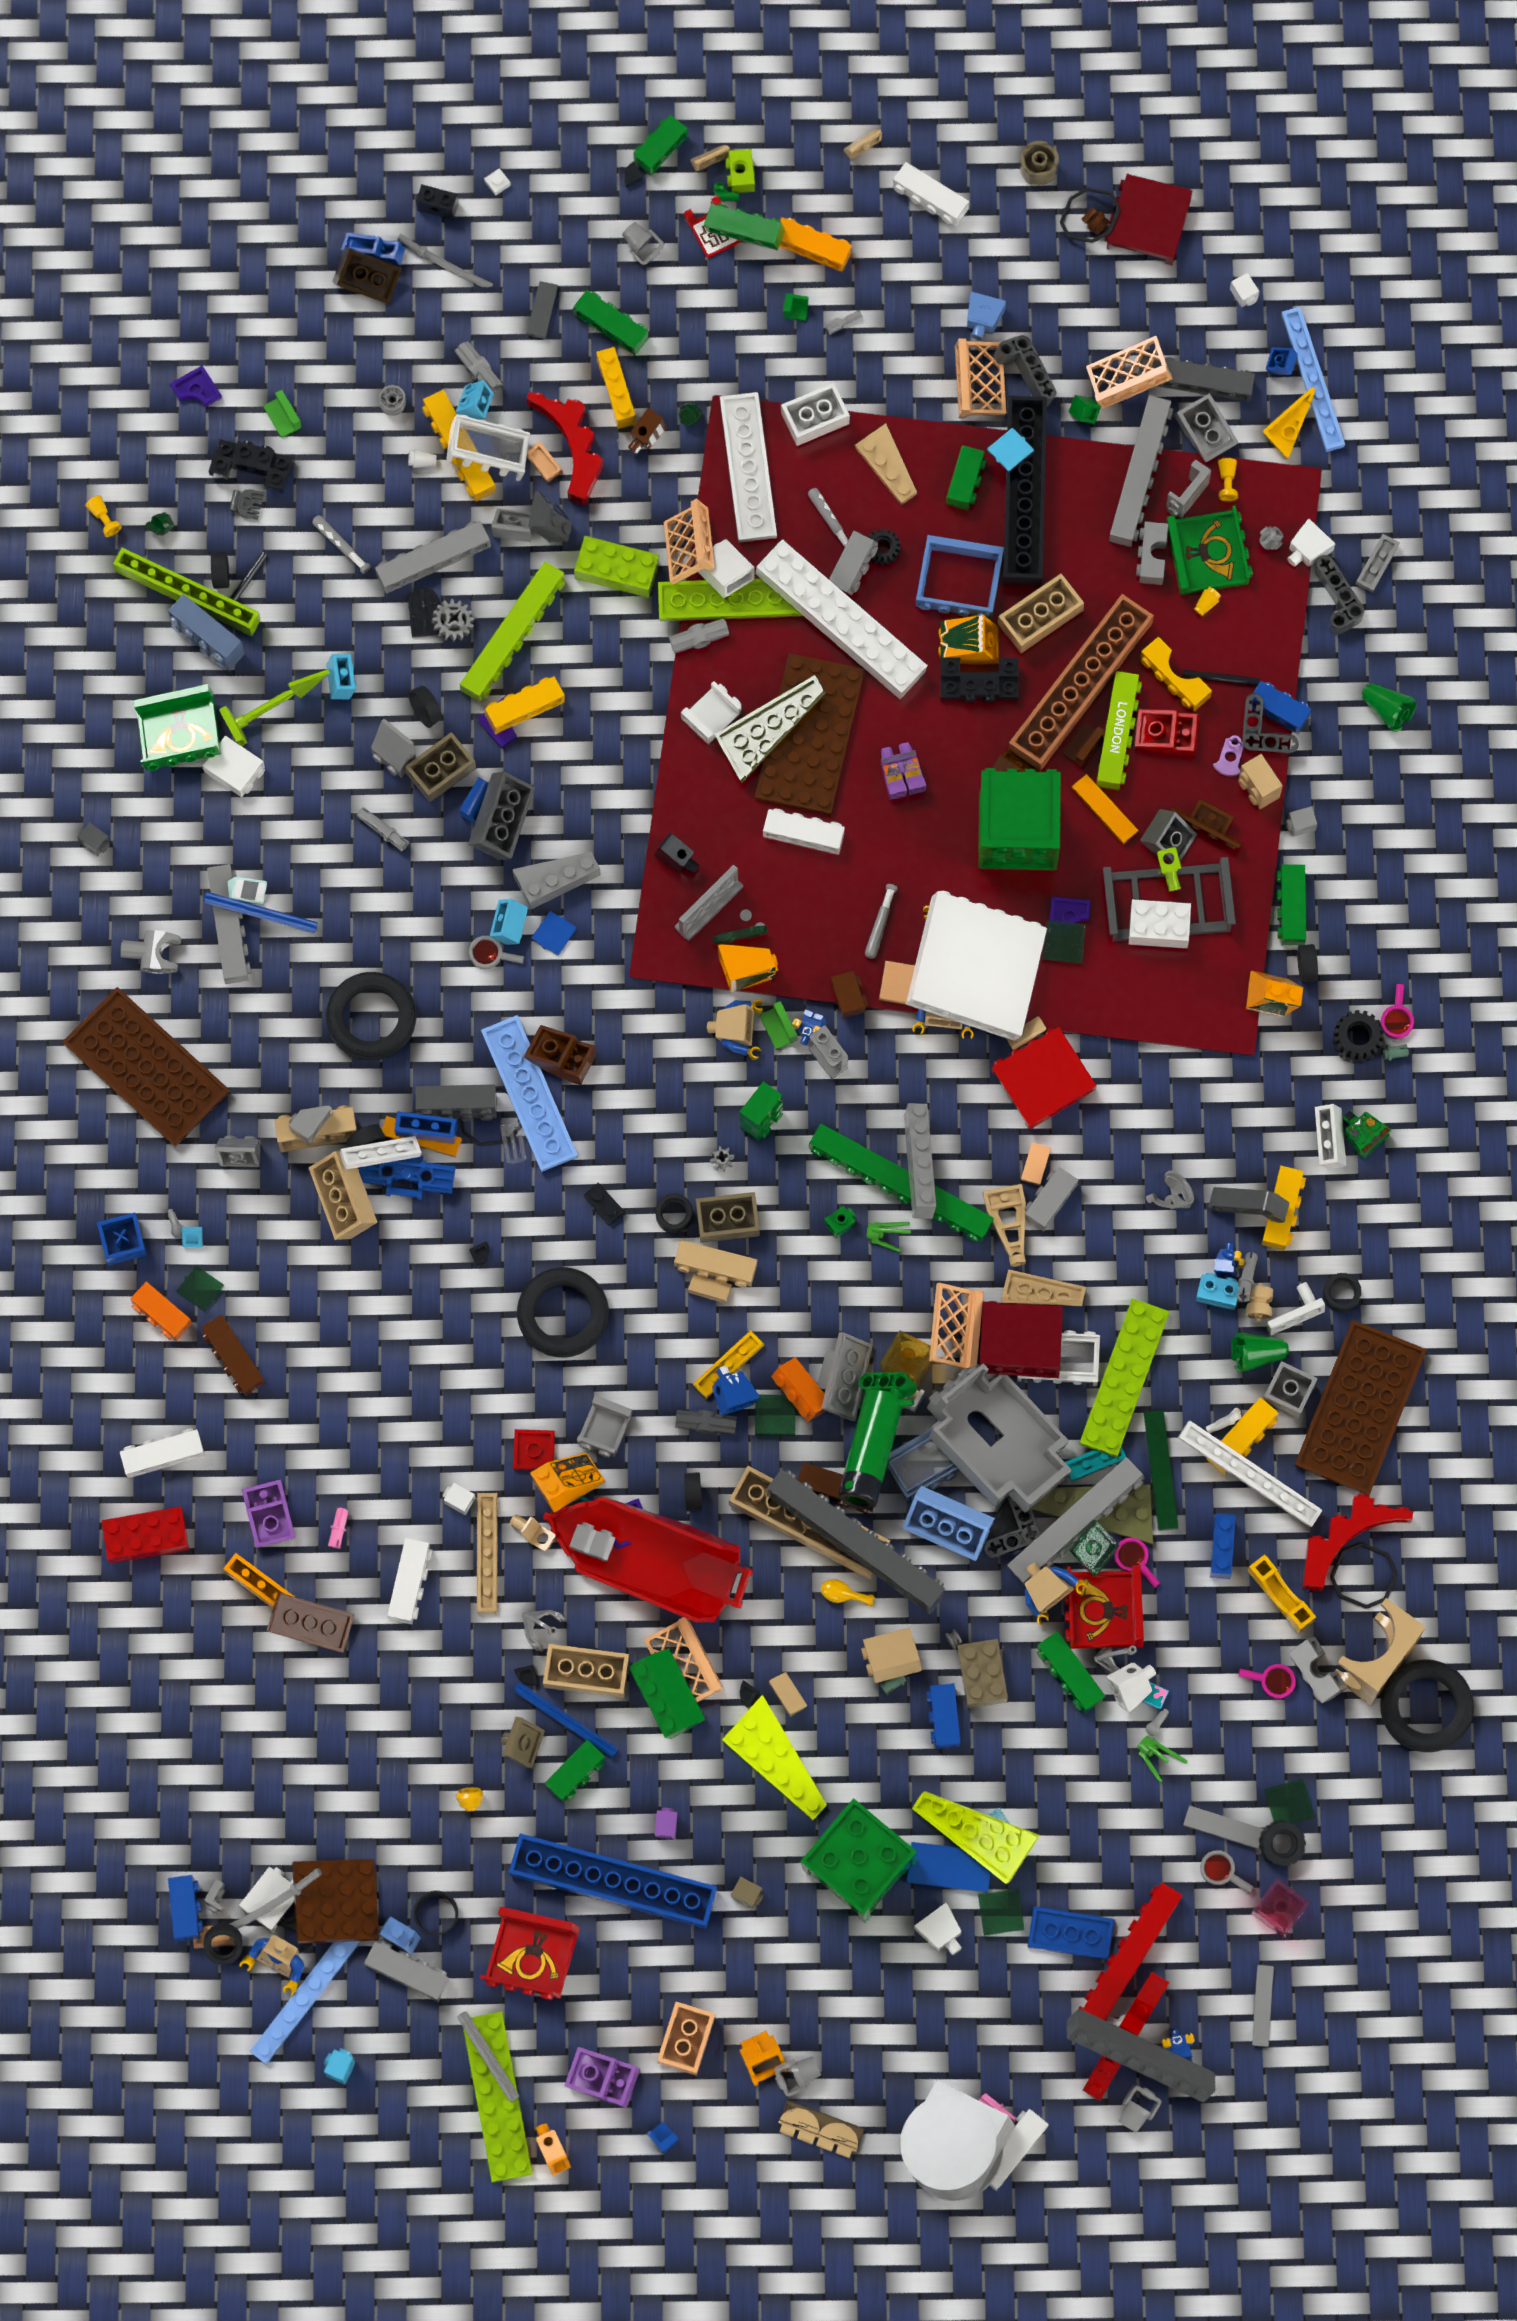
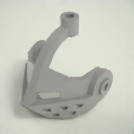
(1177, 1185)
(531, 1618)
(1105, 1659)

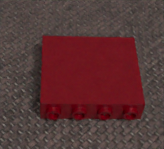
(1149, 217)
(1021, 1339)

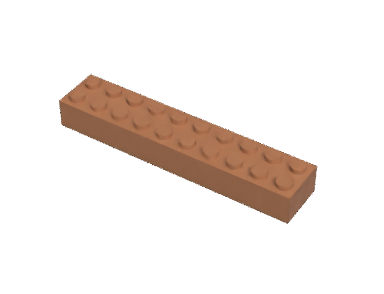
(1081, 682)

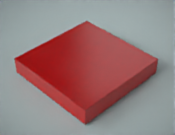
(533, 1448)

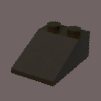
(366, 275)

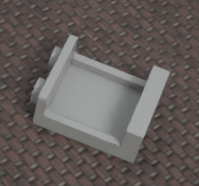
(1200, 479)
(828, 1052)
(604, 1427)

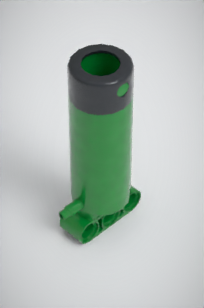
(874, 1436)

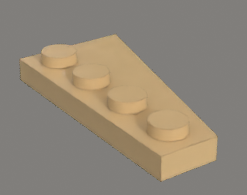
(885, 460)
(1039, 1290)

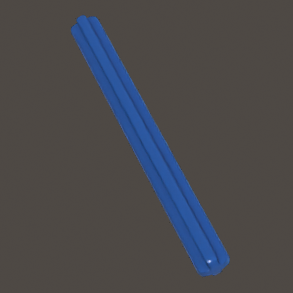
(260, 912)
(565, 1719)

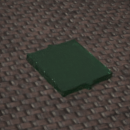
(200, 1288)

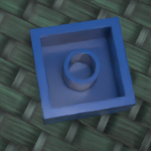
(1281, 361)

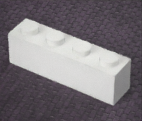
(930, 194)
(804, 831)
(162, 1453)
(409, 1580)
(1021, 2140)

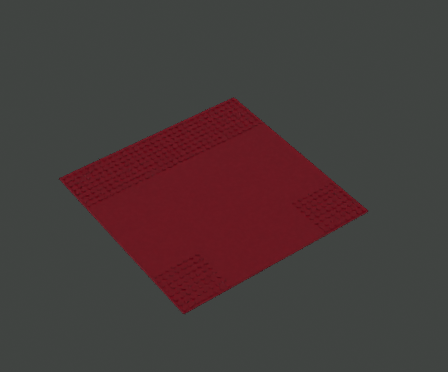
(927, 842)

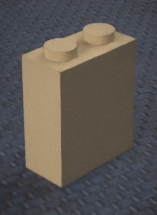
(891, 1655)

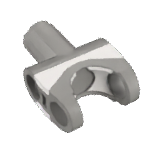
(151, 951)

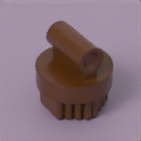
(1095, 220)

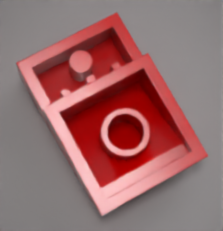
(1167, 732)

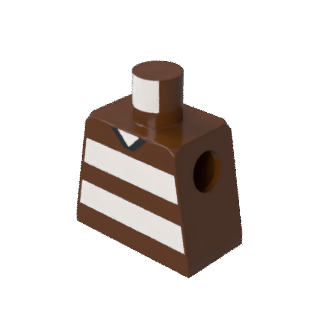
(648, 424)

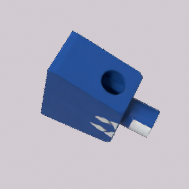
(733, 1391)

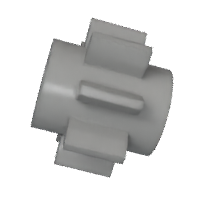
(1271, 538)
(722, 1165)

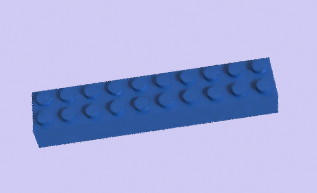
(613, 1881)

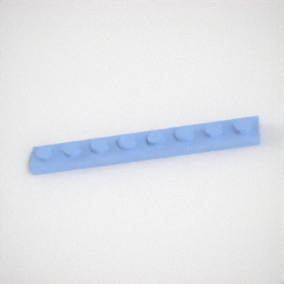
(1313, 377)
(302, 2000)

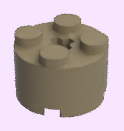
(1039, 163)

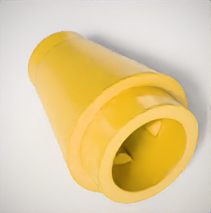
(1207, 600)

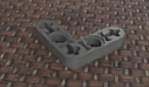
(1256, 730)
(1019, 1534)

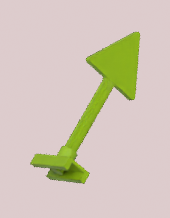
(298, 687)

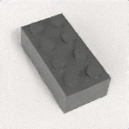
(501, 816)
(457, 1101)

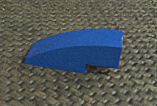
(375, 246)

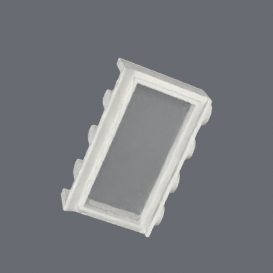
(488, 445)
(1078, 1359)

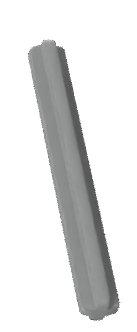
(488, 2056)

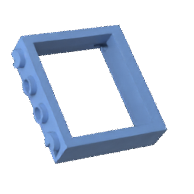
(962, 548)

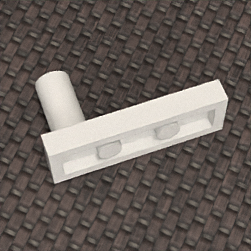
(1310, 1309)

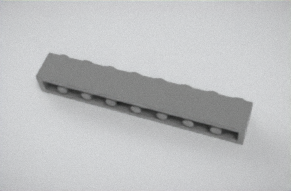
(1140, 471)
(1073, 1522)

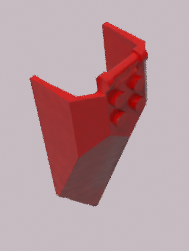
(663, 1564)

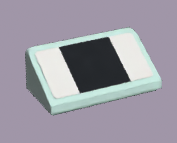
(247, 889)

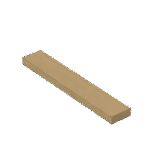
(487, 1552)

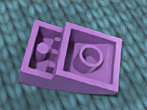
(268, 1513)
(602, 2077)

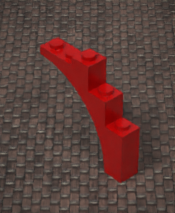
(580, 440)
(1341, 1530)
(1133, 2023)

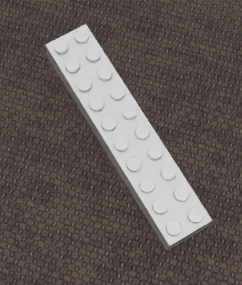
(841, 619)

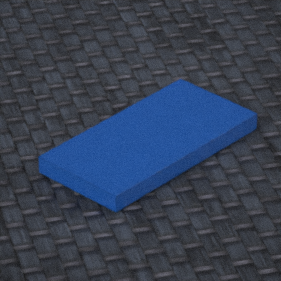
(947, 1868)
(1070, 1933)

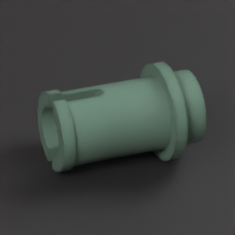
(1395, 1052)
(891, 1684)

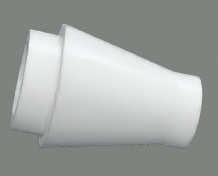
(421, 459)

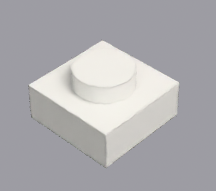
(497, 182)

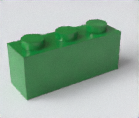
(660, 144)
(966, 478)
(575, 1771)

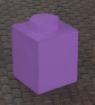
(666, 1824)

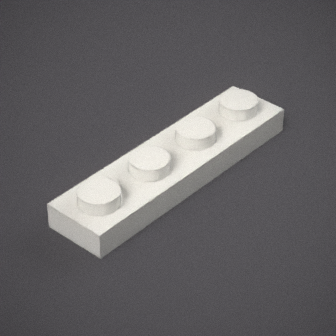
(380, 1152)

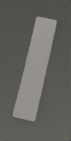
(1262, 2006)

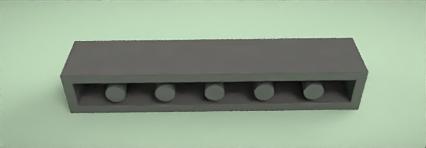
(1205, 379)

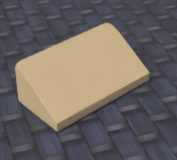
(863, 143)
(710, 157)
(1030, 1031)
(709, 1288)
(787, 1694)

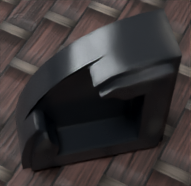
(632, 174)
(480, 1253)
(527, 1675)
(748, 1694)

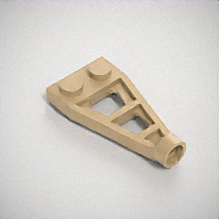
(1007, 1198)

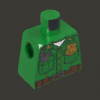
(1365, 1132)

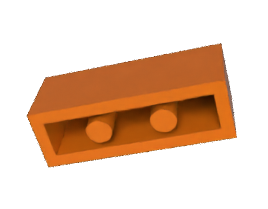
(160, 1312)
(800, 1389)

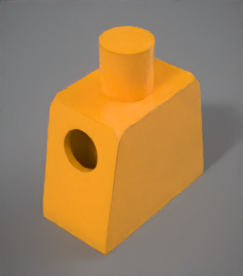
(554, 2154)

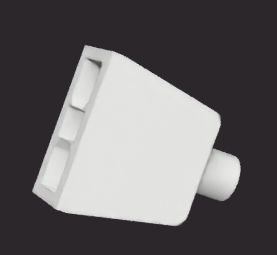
(1309, 545)
(1131, 1685)
(940, 1929)

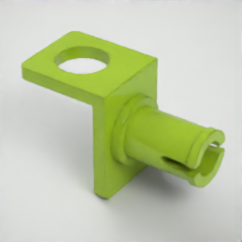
(1169, 870)

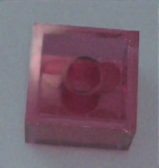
(1280, 1908)

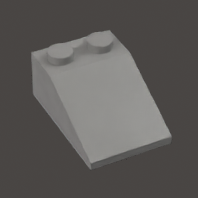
(1206, 428)
(392, 749)
(238, 1152)

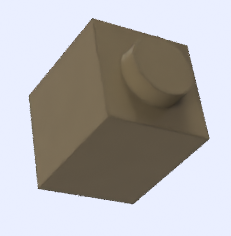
(747, 1893)

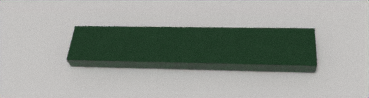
(1160, 1470)

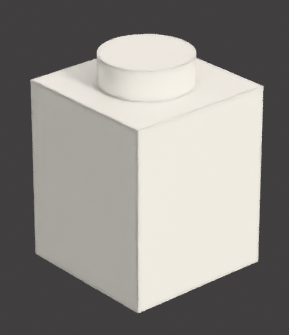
(1244, 290)
(458, 1498)

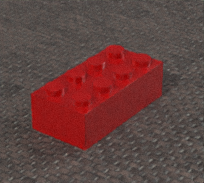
(145, 1535)

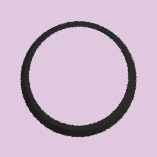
(425, 706)
(435, 1893)

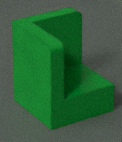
(795, 307)
(1084, 409)

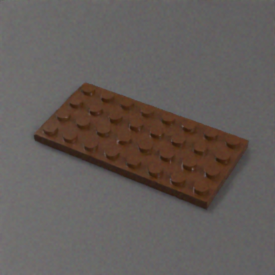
(810, 758)
(146, 1066)
(1360, 1407)

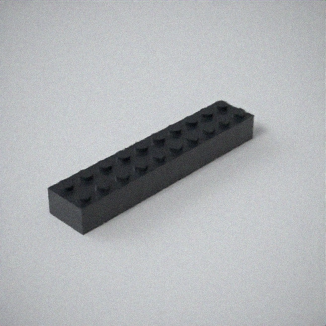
(1025, 495)

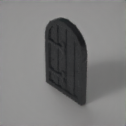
(421, 608)
(1005, 1523)

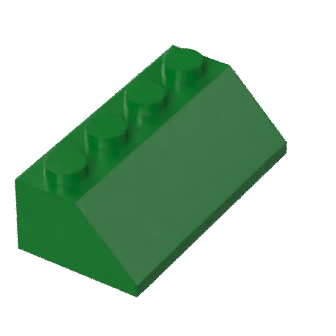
(667, 1693)

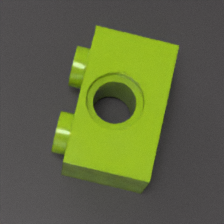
(743, 181)

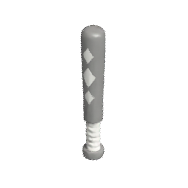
(827, 514)
(328, 531)
(878, 929)

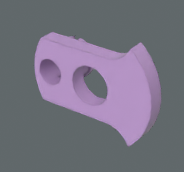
(1230, 768)

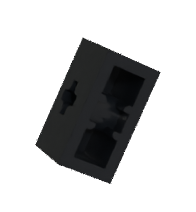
(437, 202)

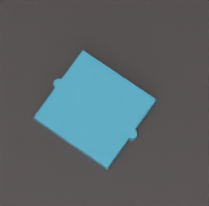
(1010, 449)

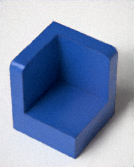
(663, 2137)

